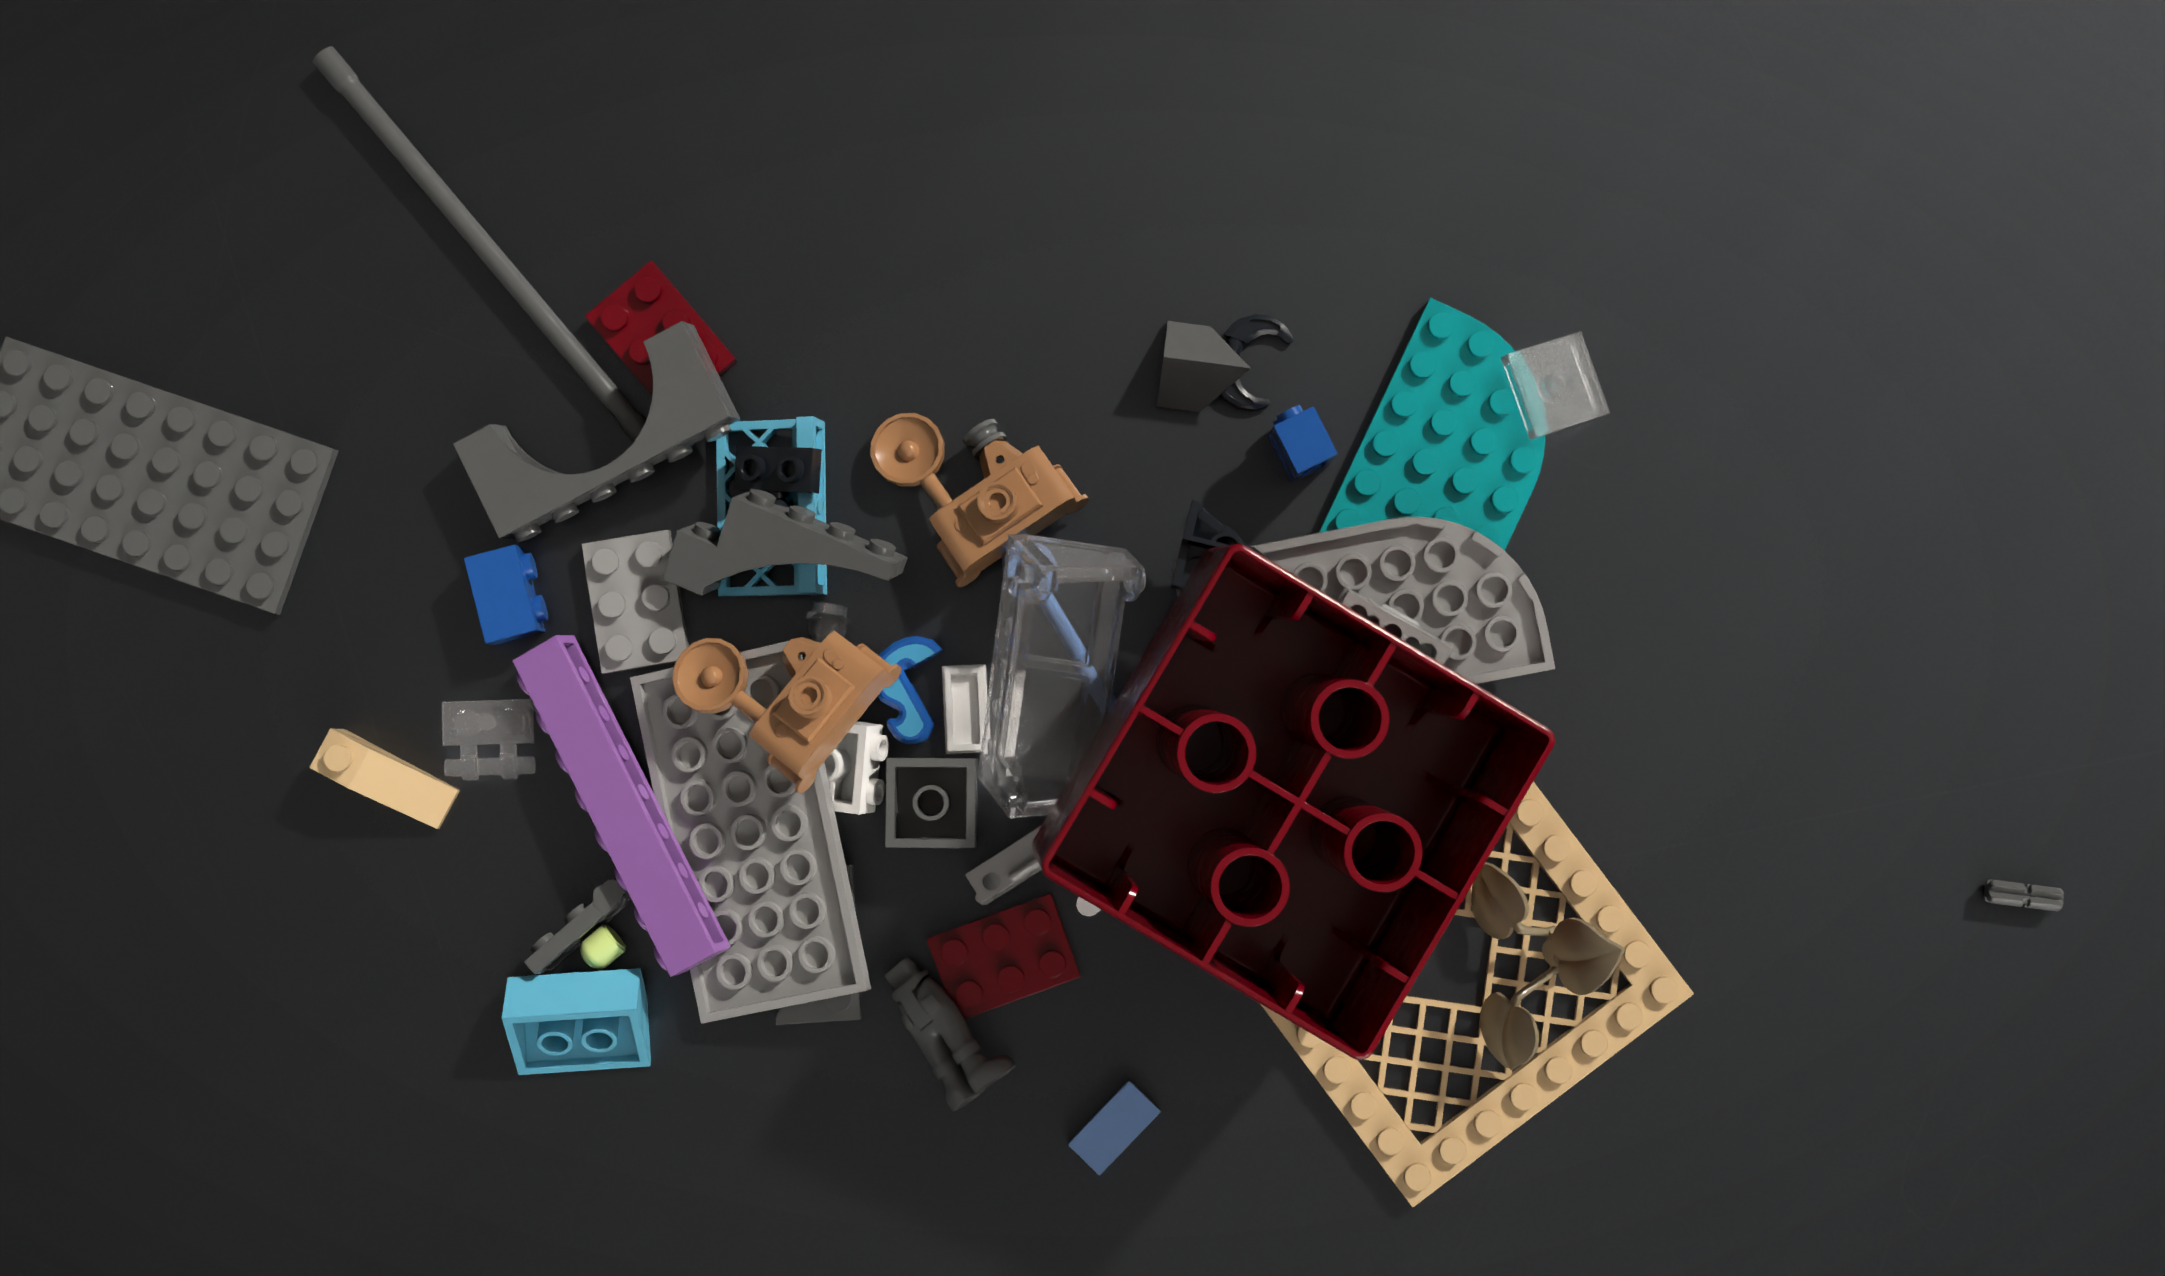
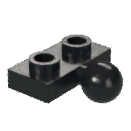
(778, 470)

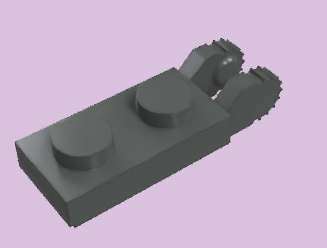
(581, 922)

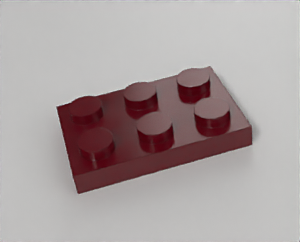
(643, 309)
(1004, 956)

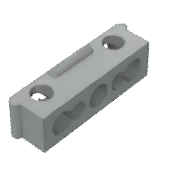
(1408, 626)
(1004, 870)

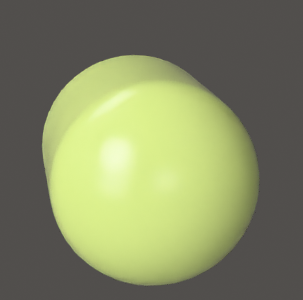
(602, 947)

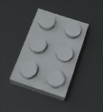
(632, 607)

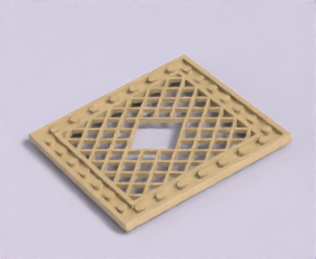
(1651, 994)

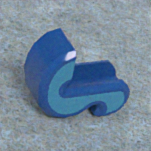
(913, 721)

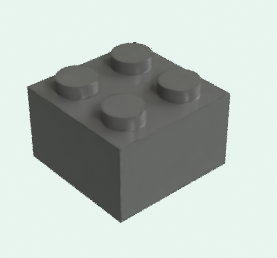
(931, 802)

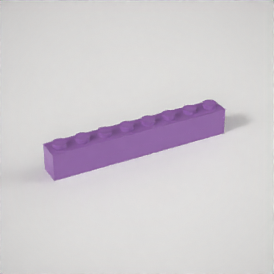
(620, 805)

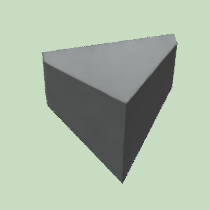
(1196, 367)

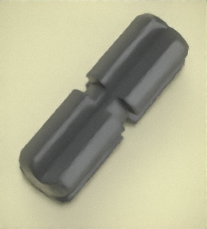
(2027, 895)

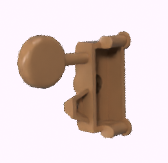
(974, 528)
(809, 714)

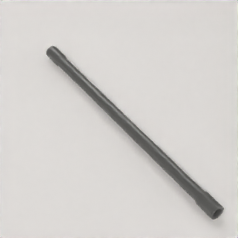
(347, 83)

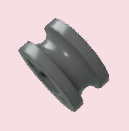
(982, 435)

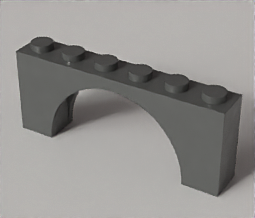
(684, 409)

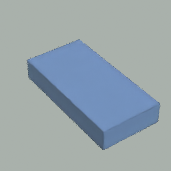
(1114, 1127)

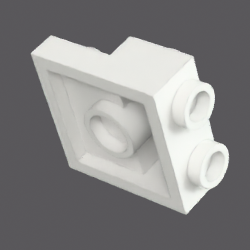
(855, 769)

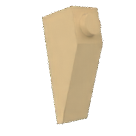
(383, 777)

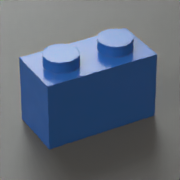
(1301, 442)
(506, 594)

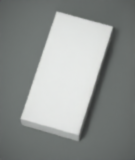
(964, 707)

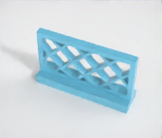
(806, 433)

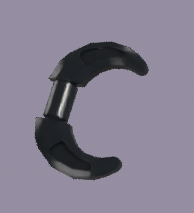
(1242, 332)

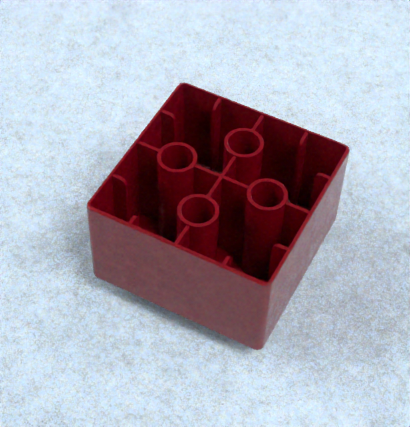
(1291, 798)

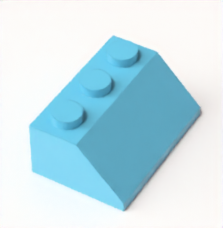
(577, 1021)

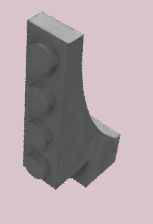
(769, 534)

